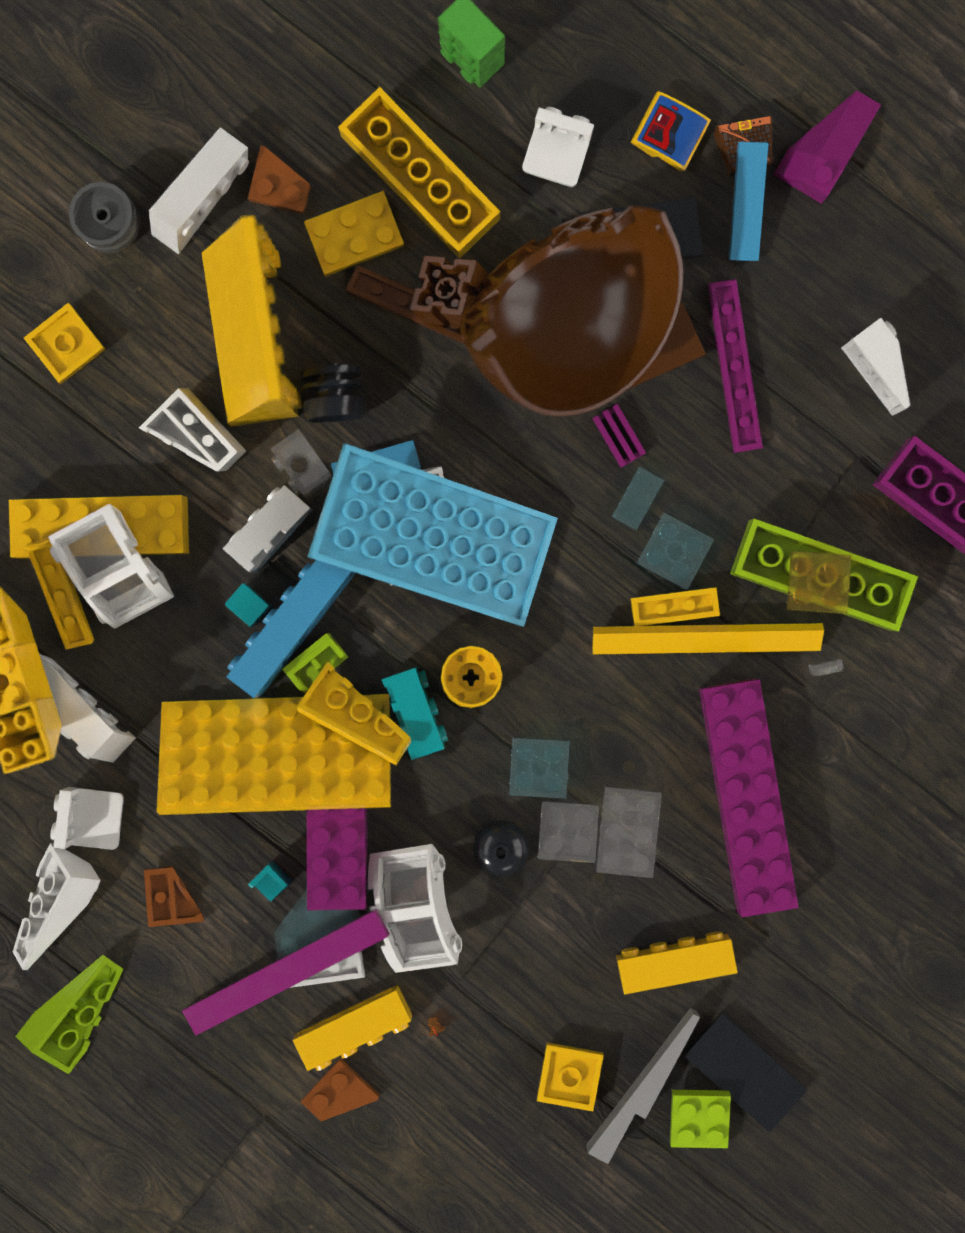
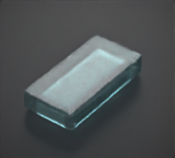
(637, 498)

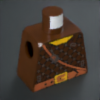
(747, 131)

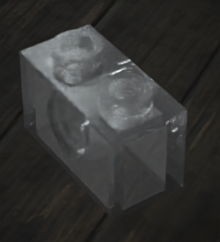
(296, 447)

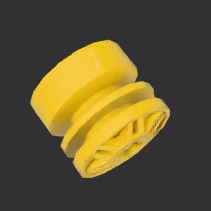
(483, 664)

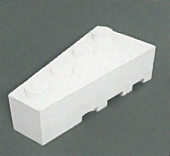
(81, 720)

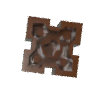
(446, 289)

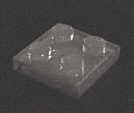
(568, 831)

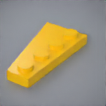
(345, 711)

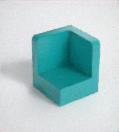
(248, 605)
(270, 881)

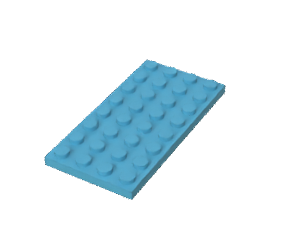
(432, 536)

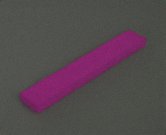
(735, 366)

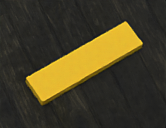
(60, 596)

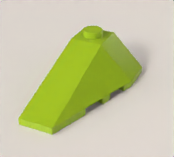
(64, 1023)

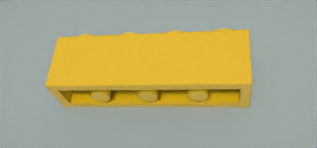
(676, 963)
(353, 1028)

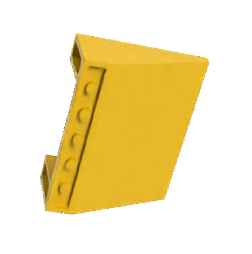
(245, 327)

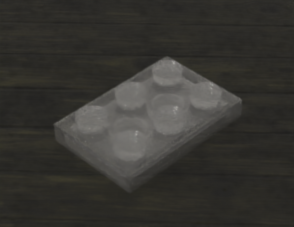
(628, 832)

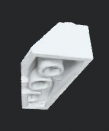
(61, 894)

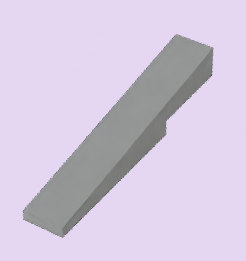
(643, 1091)

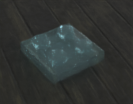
(675, 551)
(539, 767)

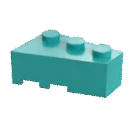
(416, 712)

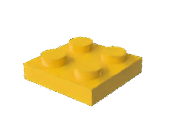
(64, 343)
(570, 1076)

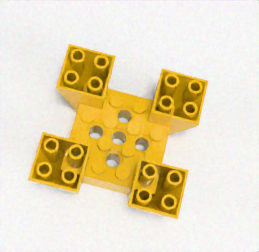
(27, 707)

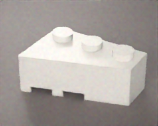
(267, 529)

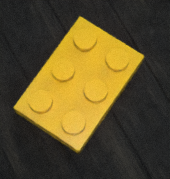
(354, 233)

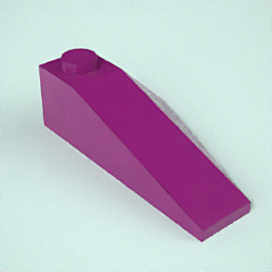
(824, 151)

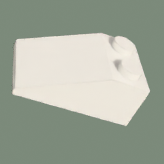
(879, 361)

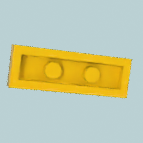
(675, 607)

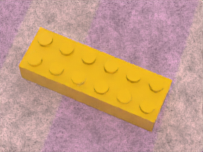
(419, 172)
(155, 521)

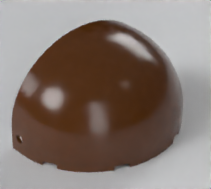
(578, 311)

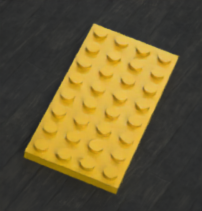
(263, 759)

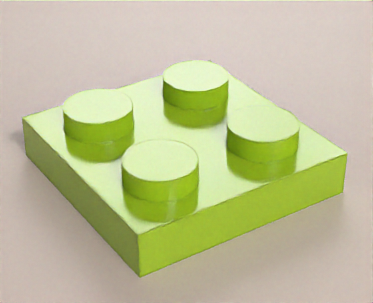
(700, 1118)

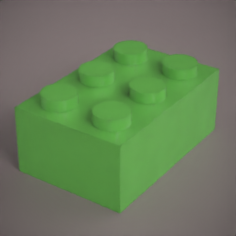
(471, 42)

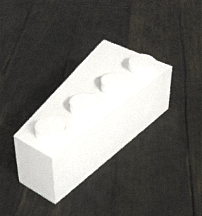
(197, 190)

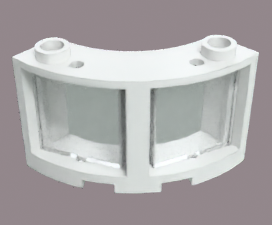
(107, 567)
(413, 908)

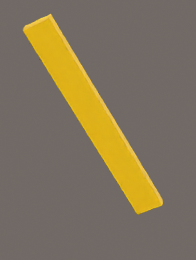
(707, 638)

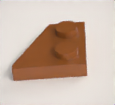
(278, 184)
(168, 899)
(338, 1092)

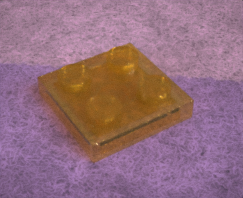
(819, 582)

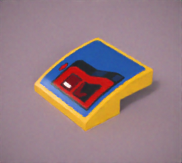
(670, 131)

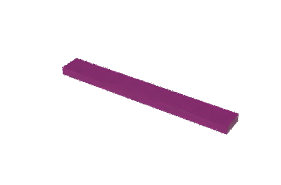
(286, 972)

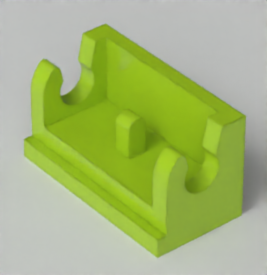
(308, 665)

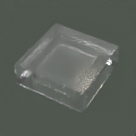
(826, 667)

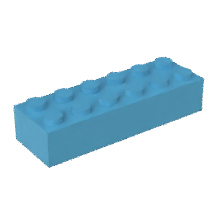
(288, 626)

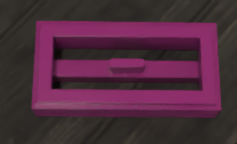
(607, 415)

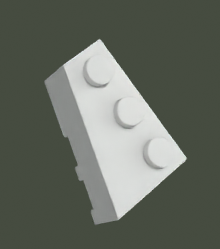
(194, 430)

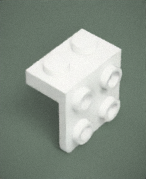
(558, 146)
(87, 818)

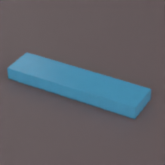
(748, 200)

